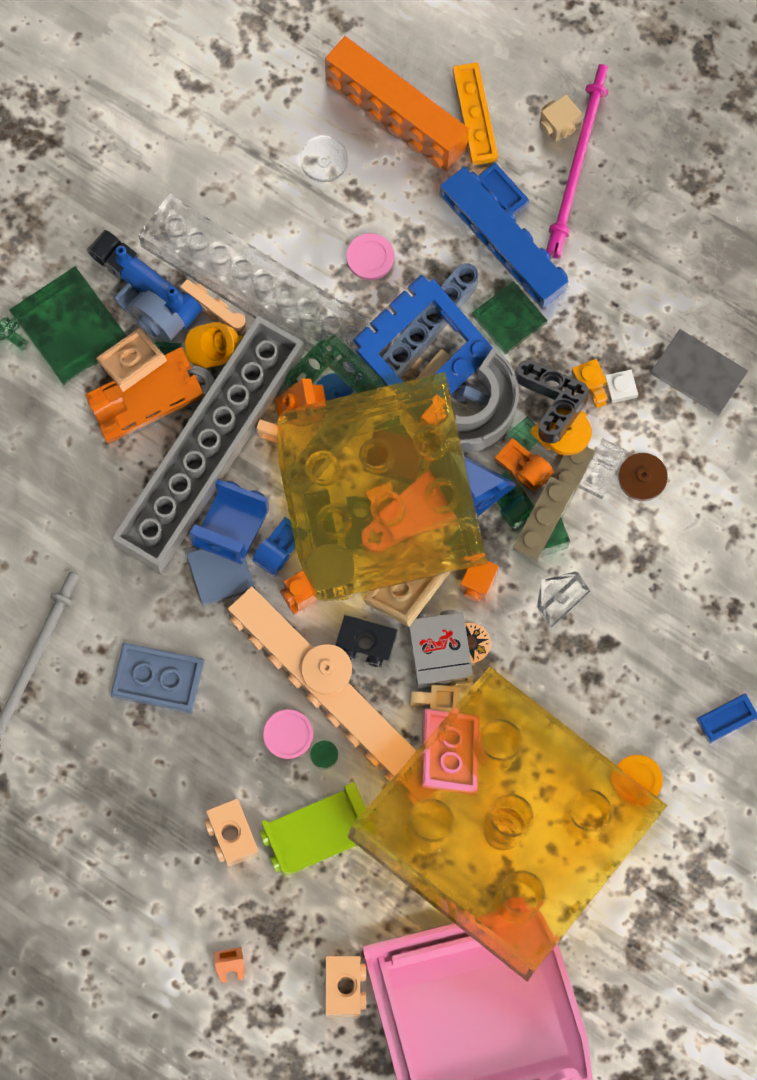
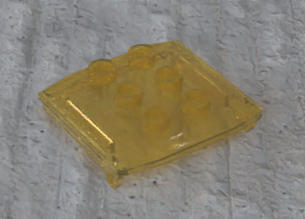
(378, 489)

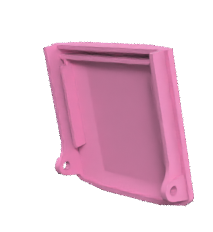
(470, 1017)

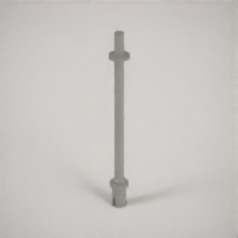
(61, 600)

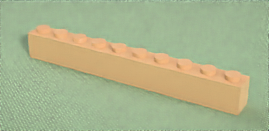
(343, 709)

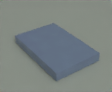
(157, 678)

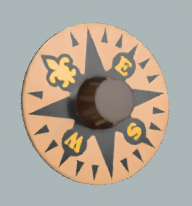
(478, 641)

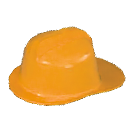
(211, 344)

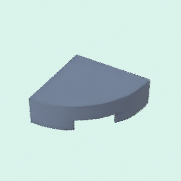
(468, 393)

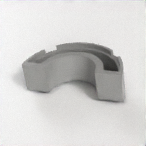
(496, 418)

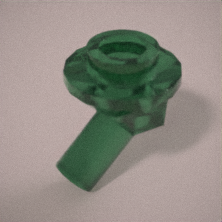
(8, 329)

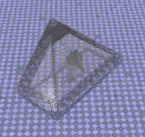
(560, 595)

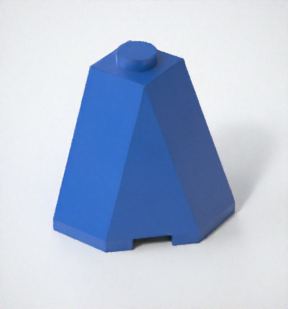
(486, 485)

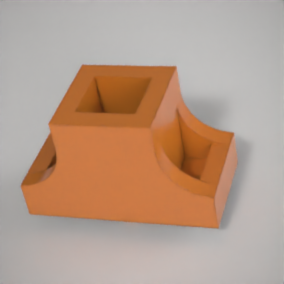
(300, 395)

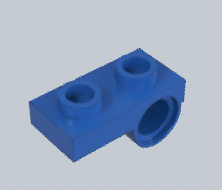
(276, 549)

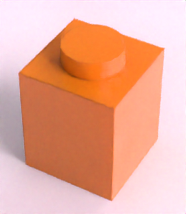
(479, 581)

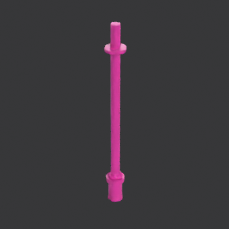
(560, 230)

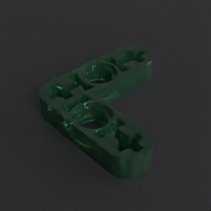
(328, 359)

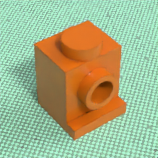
(297, 593)

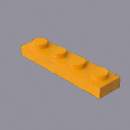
(475, 113)

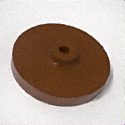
(643, 477)

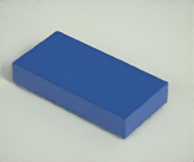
(506, 191)
(727, 718)

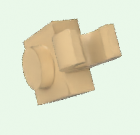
(440, 698)

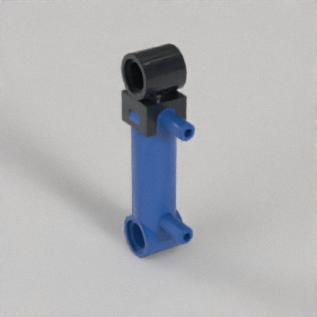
(126, 266)

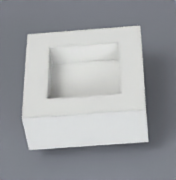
(621, 386)

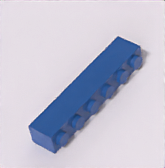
(503, 237)

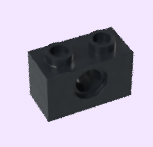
(383, 640)

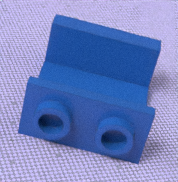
(231, 522)

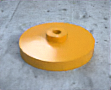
(575, 438)
(644, 771)

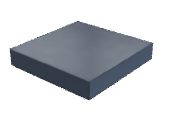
(218, 577)

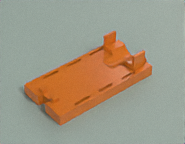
(151, 394)

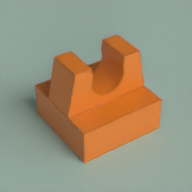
(229, 961)

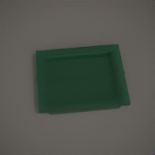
(68, 324)

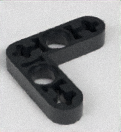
(563, 399)

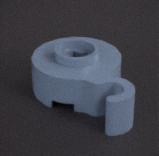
(150, 312)

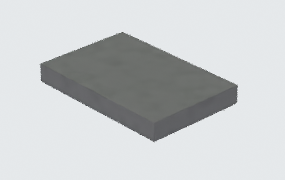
(699, 372)

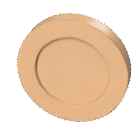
(326, 669)

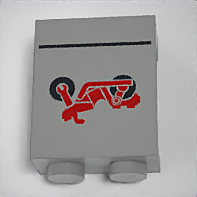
(441, 650)

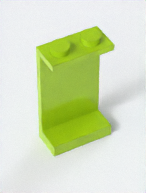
(313, 831)

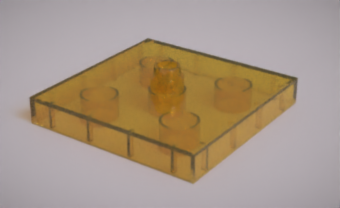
(525, 846)

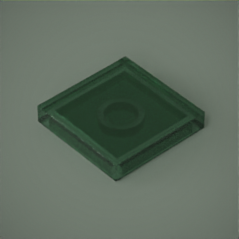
(509, 317)

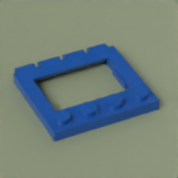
(405, 310)

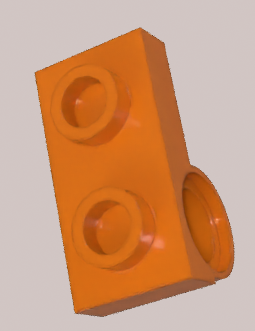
(527, 468)

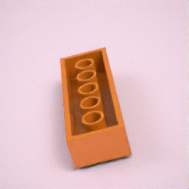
(395, 104)

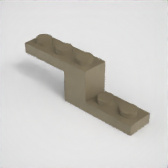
(552, 504)

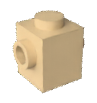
(560, 118)

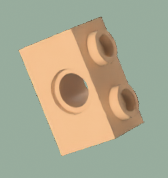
(231, 816)
(339, 969)

